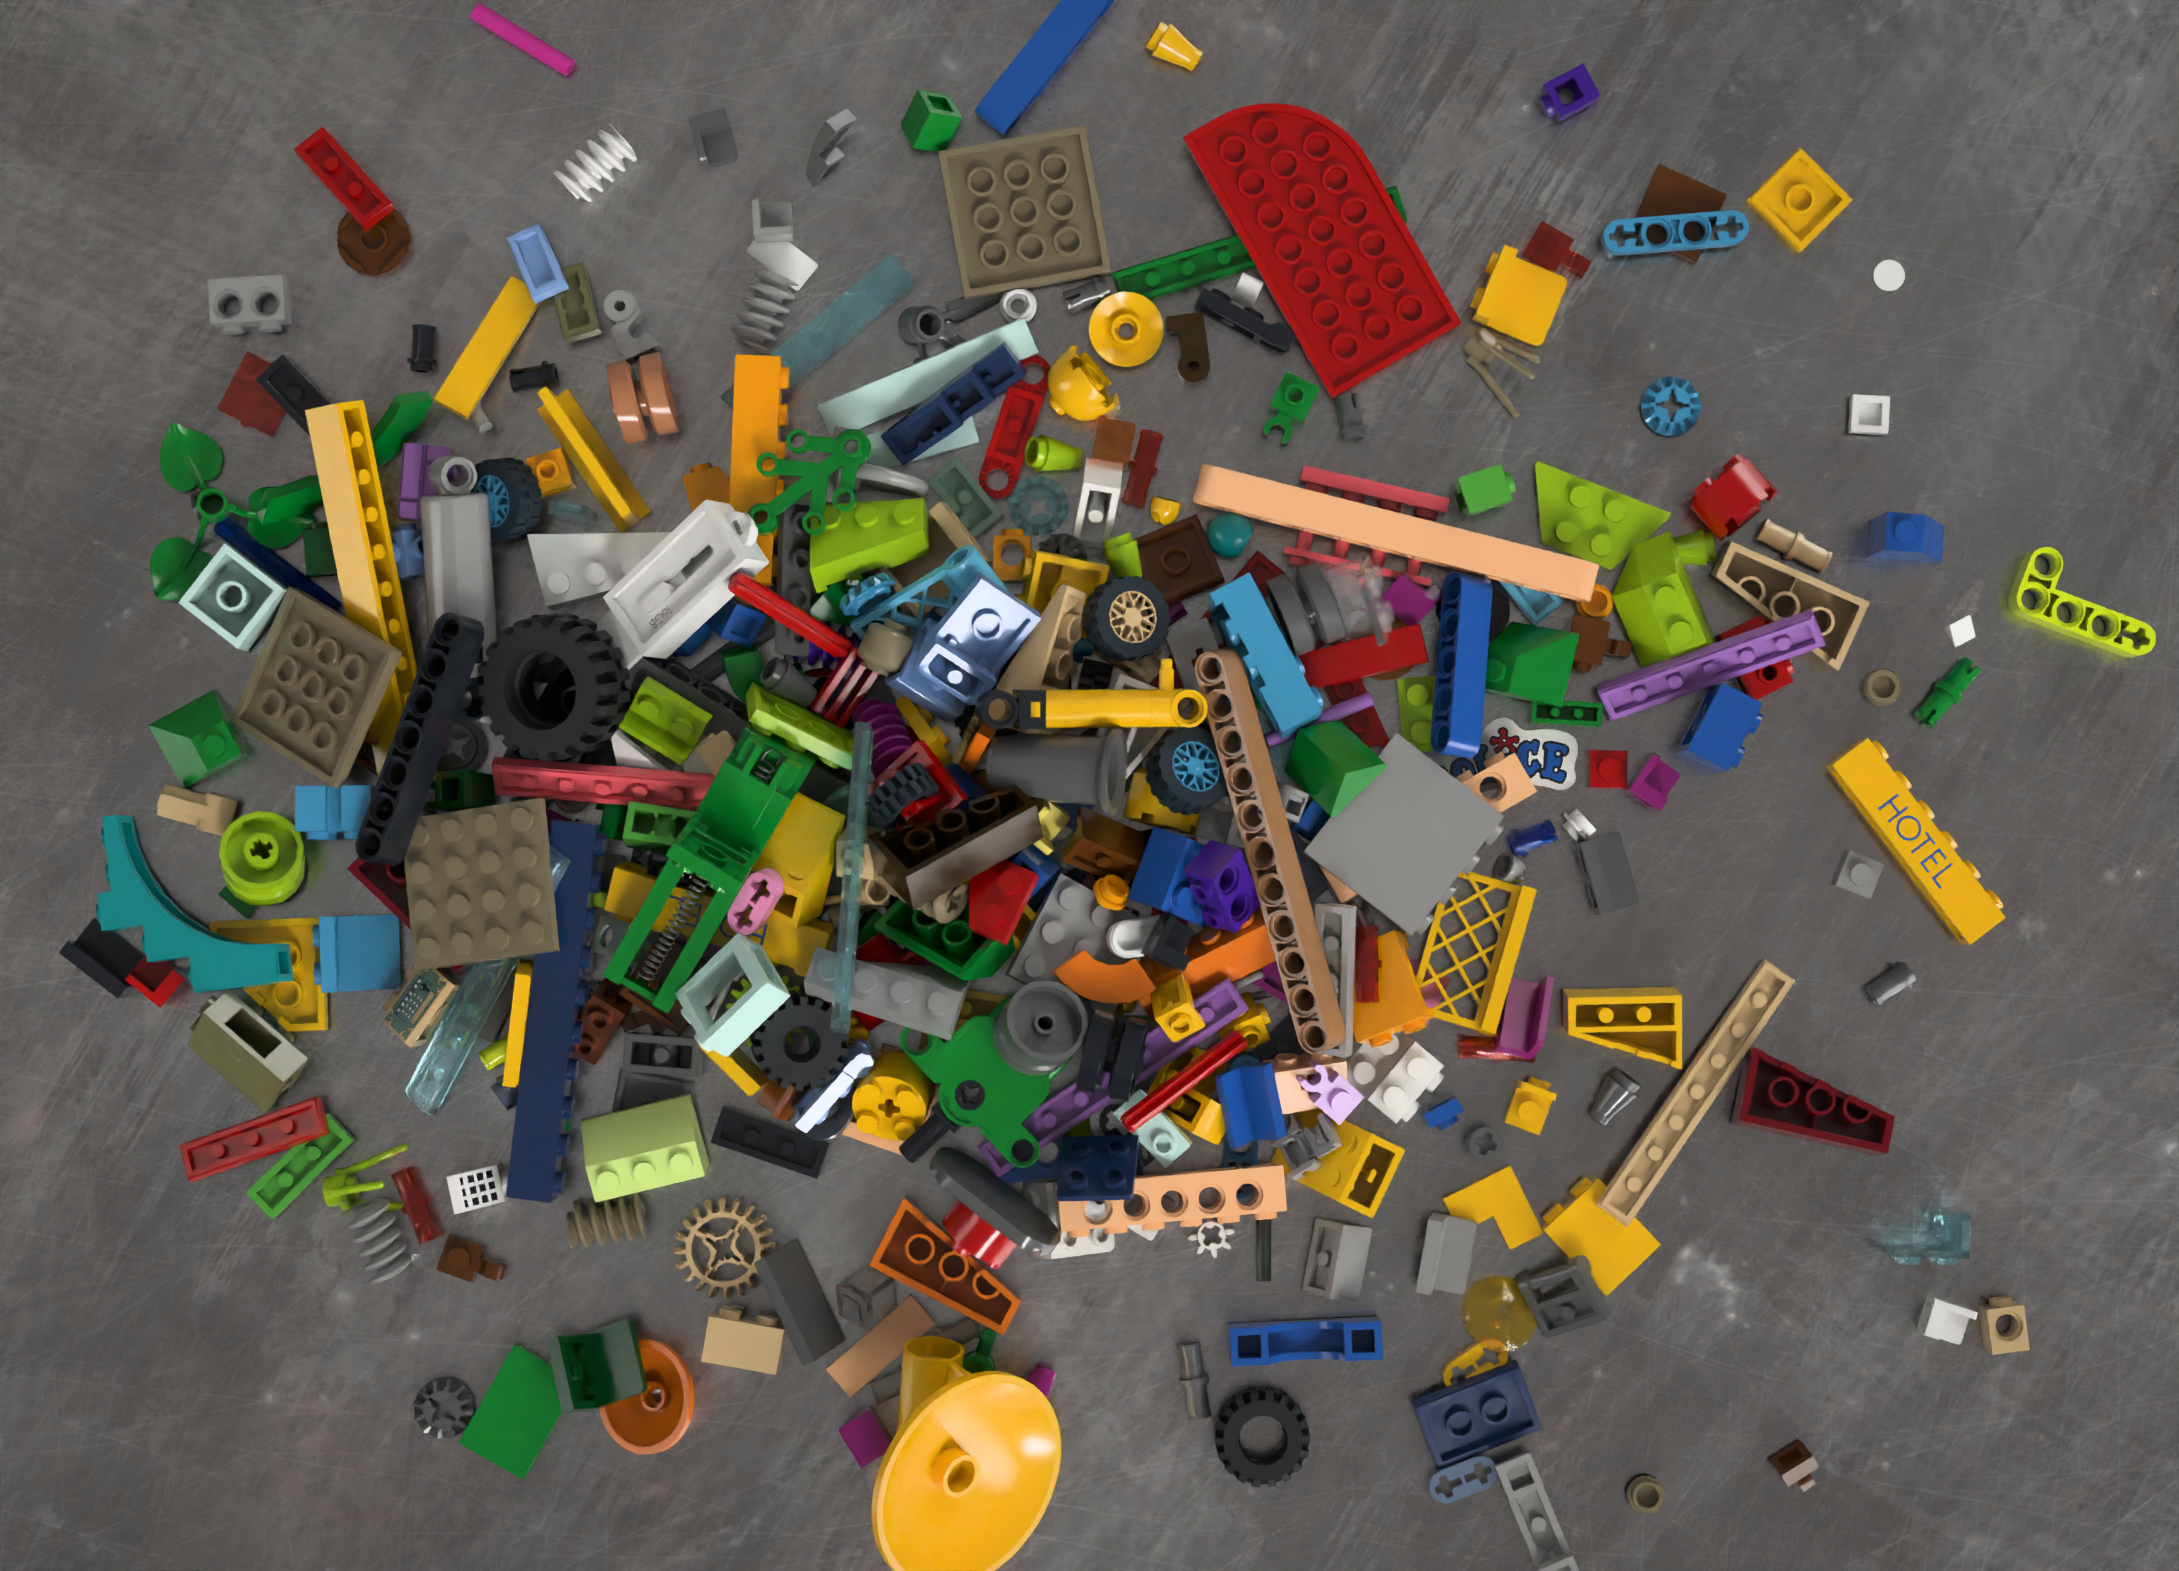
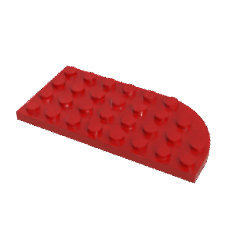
(1323, 239)

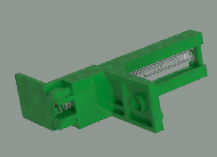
(720, 847)

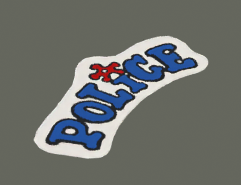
(1544, 754)

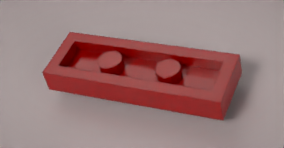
(344, 179)

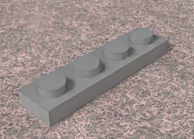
(1337, 933)

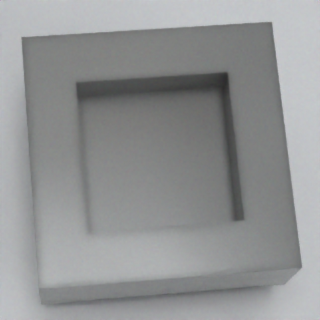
(1858, 874)

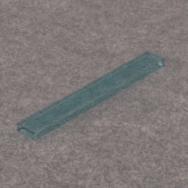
(852, 878)
(465, 1020)

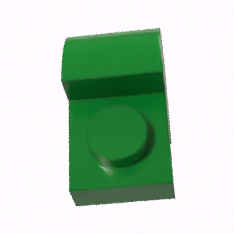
(744, 666)

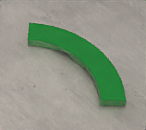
(388, 436)

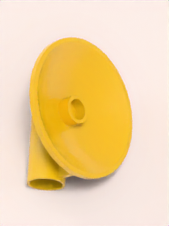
(965, 1466)

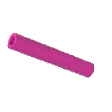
(522, 39)

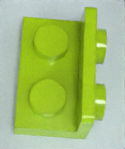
(1416, 709)
(665, 721)

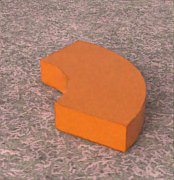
(977, 749)
(1104, 982)

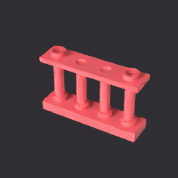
(1357, 489)

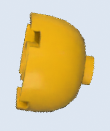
(1079, 387)

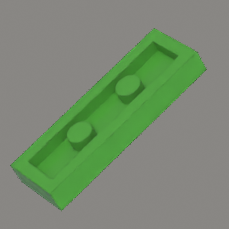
(299, 1169)

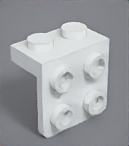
(1042, 1196)

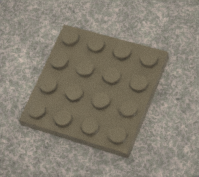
(1025, 212)
(316, 687)
(481, 885)

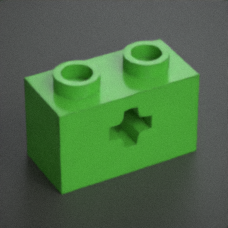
(1483, 491)
(653, 826)

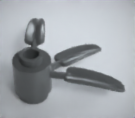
(927, 323)

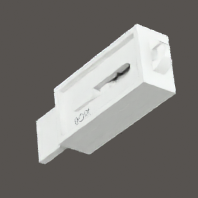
(681, 582)

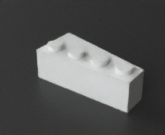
(586, 564)

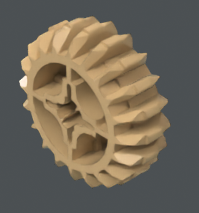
(709, 1239)

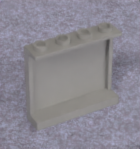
(1406, 837)

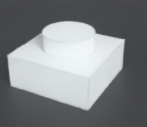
(1869, 414)

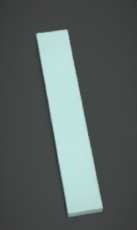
(920, 380)

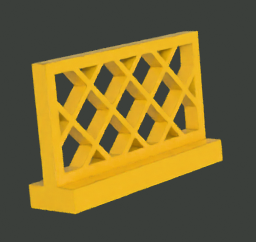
(593, 459)
(1503, 958)

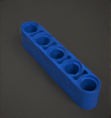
(1039, 62)
(1461, 665)

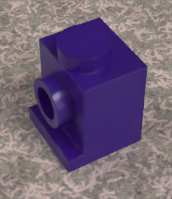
(1576, 83)

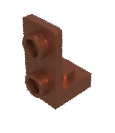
(601, 1020)

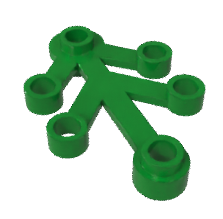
(813, 477)

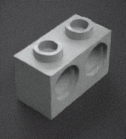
(250, 293)

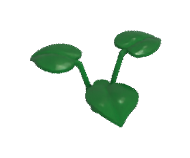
(188, 461)

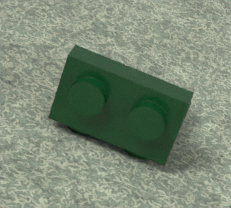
(597, 1367)

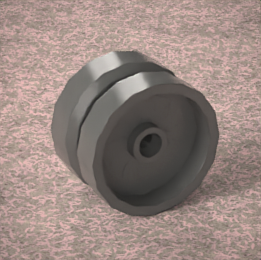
(1309, 607)
(1040, 1028)

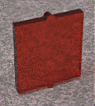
(249, 400)

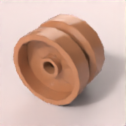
(637, 399)

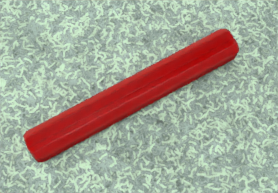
(789, 615)
(1183, 1081)

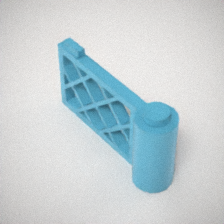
(956, 573)

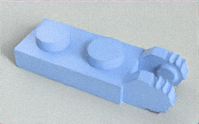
(816, 1102)

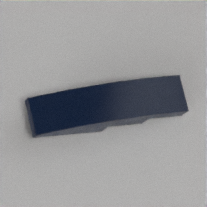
(954, 404)

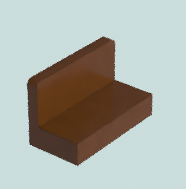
(1104, 846)

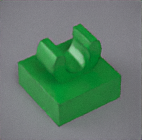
(613, 820)

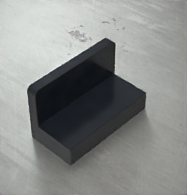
(104, 958)

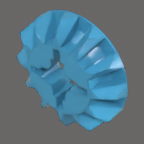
(1658, 418)
(867, 594)

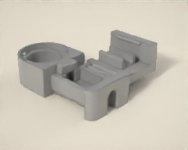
(1307, 1144)

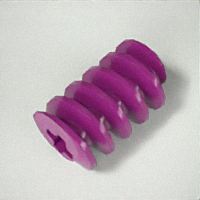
(890, 735)

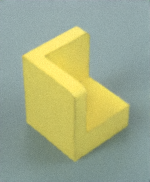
(1052, 820)

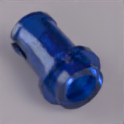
(1531, 838)

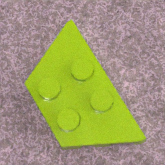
(1590, 518)

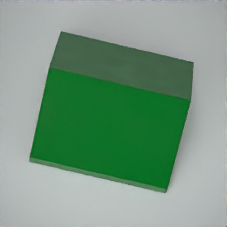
(1332, 765)

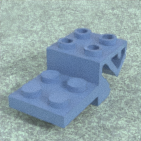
(965, 650)

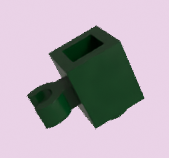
(318, 551)
(461, 790)

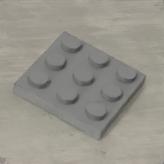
(1062, 926)

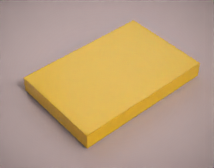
(518, 1023)

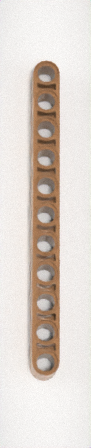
(1269, 869)

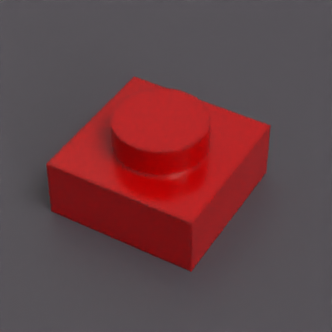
(1607, 769)

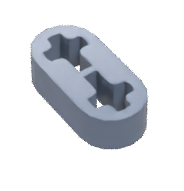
(1465, 1487)

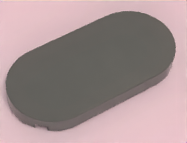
(994, 1201)

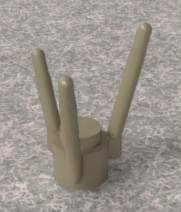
(1486, 347)

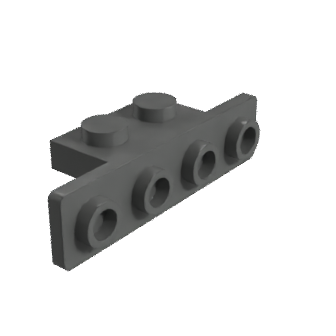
(793, 577)

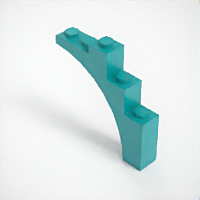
(168, 932)

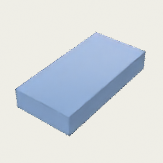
(537, 263)

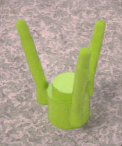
(343, 1189)

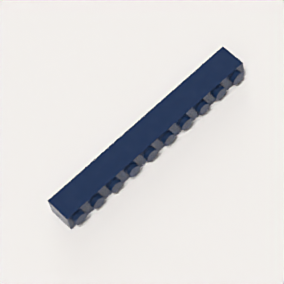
(554, 1021)

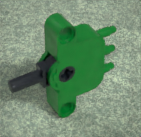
(1004, 1093)

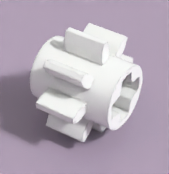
(1212, 1244)

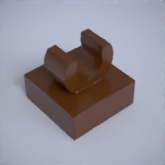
(1795, 1465)

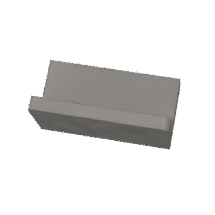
(1446, 1254)
(1336, 1260)

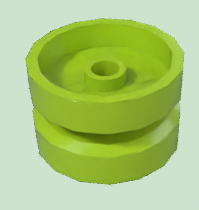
(258, 879)

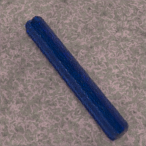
(271, 561)

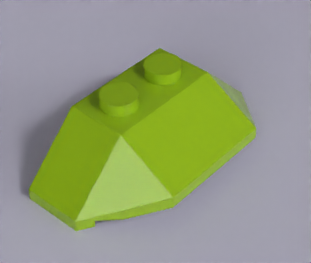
(1660, 603)

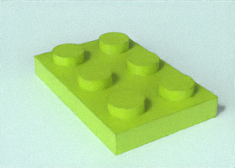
(799, 727)

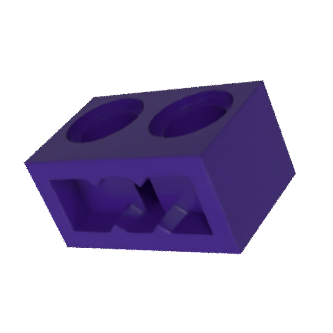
(1222, 886)

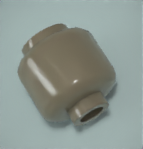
(885, 647)

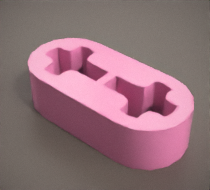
(749, 897)

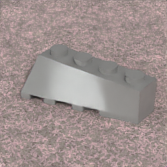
(897, 992)

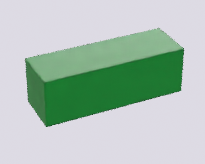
(1570, 714)

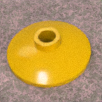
(1126, 309)

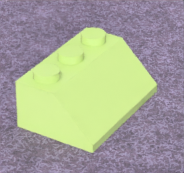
(643, 1148)

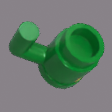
(980, 1359)

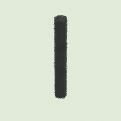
(1263, 1250)

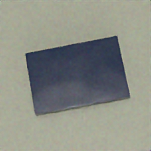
(1476, 1414)

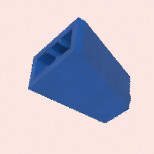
(1905, 538)

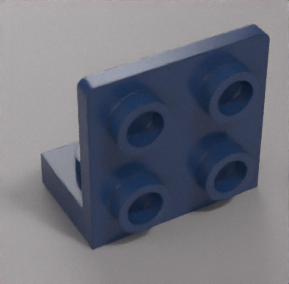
(1099, 1167)

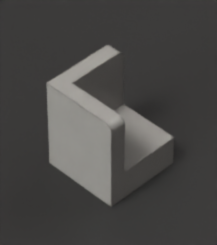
(772, 221)

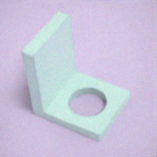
(619, 931)

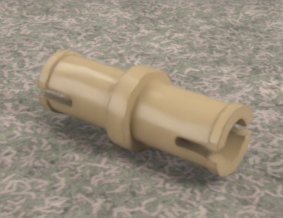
(1793, 545)

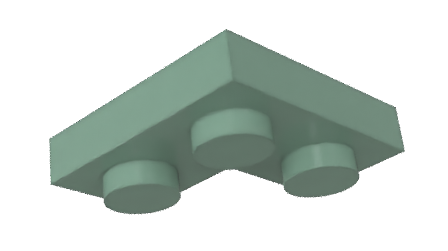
(965, 497)

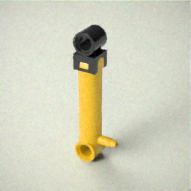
(1095, 706)

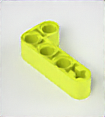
(2082, 611)

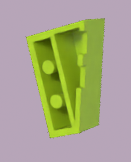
(867, 539)

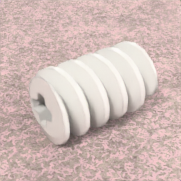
(596, 164)

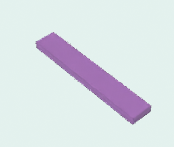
(1711, 664)

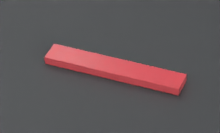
(599, 783)

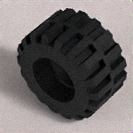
(1266, 1469)

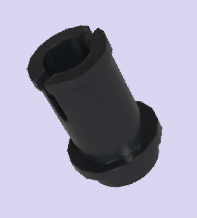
(422, 349)
(534, 377)

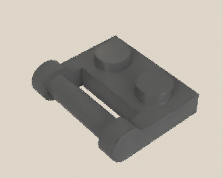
(1568, 1308)

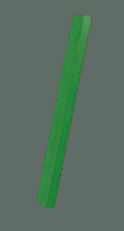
(1197, 265)

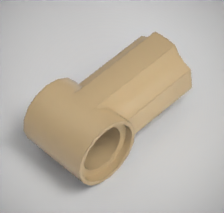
(207, 812)

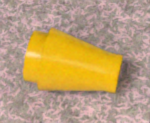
(1173, 47)

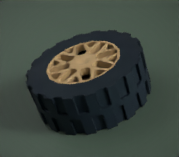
(1126, 618)

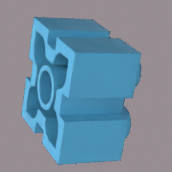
(331, 810)

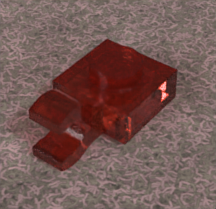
(1552, 248)

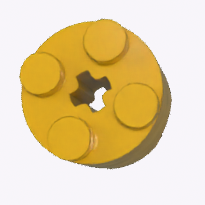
(1146, 809)
(893, 1097)

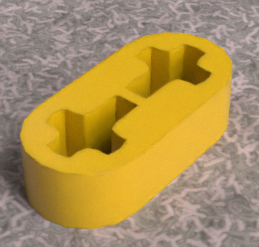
(1468, 1357)

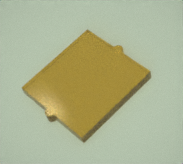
(966, 740)

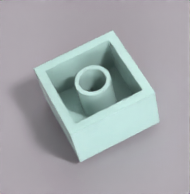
(234, 597)

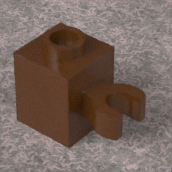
(1594, 643)

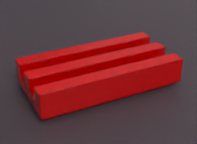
(856, 696)

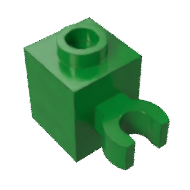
(1291, 404)

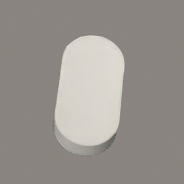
(1129, 936)

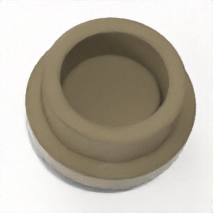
(1645, 1494)

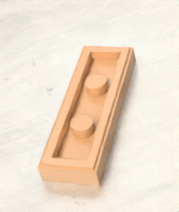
(880, 1346)

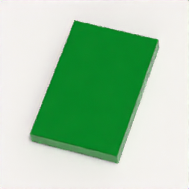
(515, 1413)

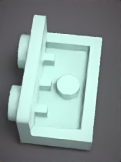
(1158, 1135)

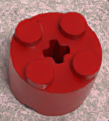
(1732, 498)
(976, 1237)

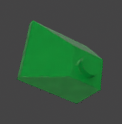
(1531, 663)
(199, 740)

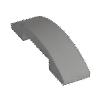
(1535, 1514)

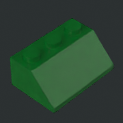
(946, 945)

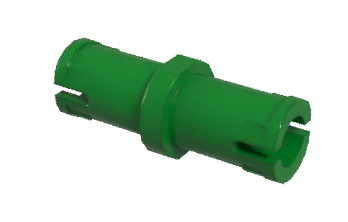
(1947, 692)

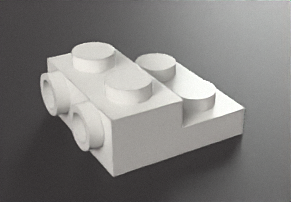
(1394, 1075)

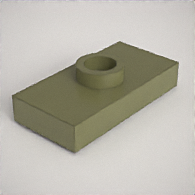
(576, 306)

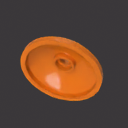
(645, 1421)

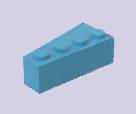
(1268, 662)

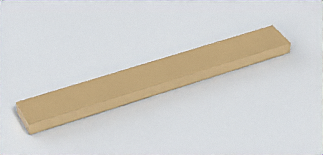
(1694, 1092)

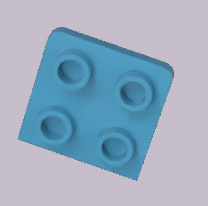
(357, 953)

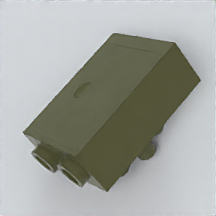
(246, 1049)

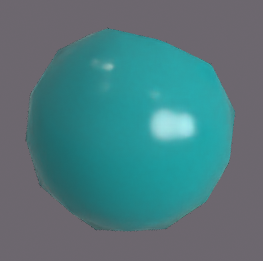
(1229, 534)

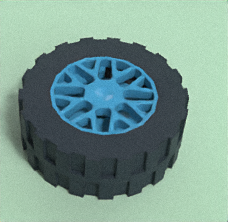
(511, 495)
(1186, 771)

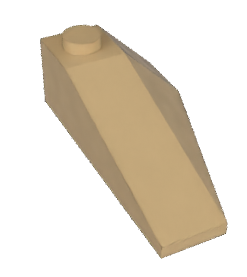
(1046, 654)

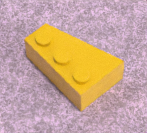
(1629, 1019)

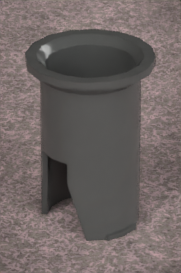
(1062, 767)

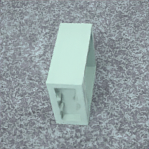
(749, 1011)

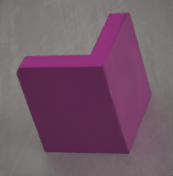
(1410, 600)
(1653, 782)
(866, 1436)

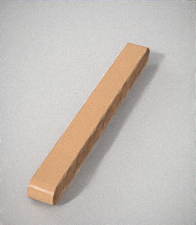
(1395, 533)

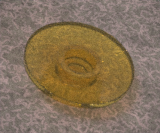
(1487, 1324)

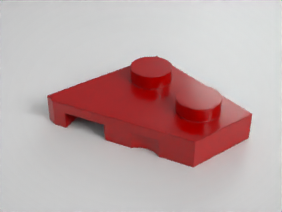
(999, 899)

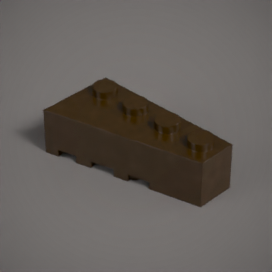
(956, 845)

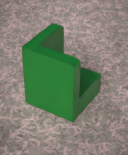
(931, 121)

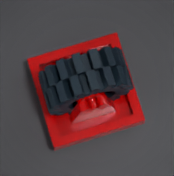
(913, 789)

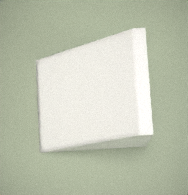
(1247, 290)
(1960, 631)

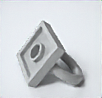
(875, 478)

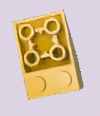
(804, 857)
(1354, 1172)

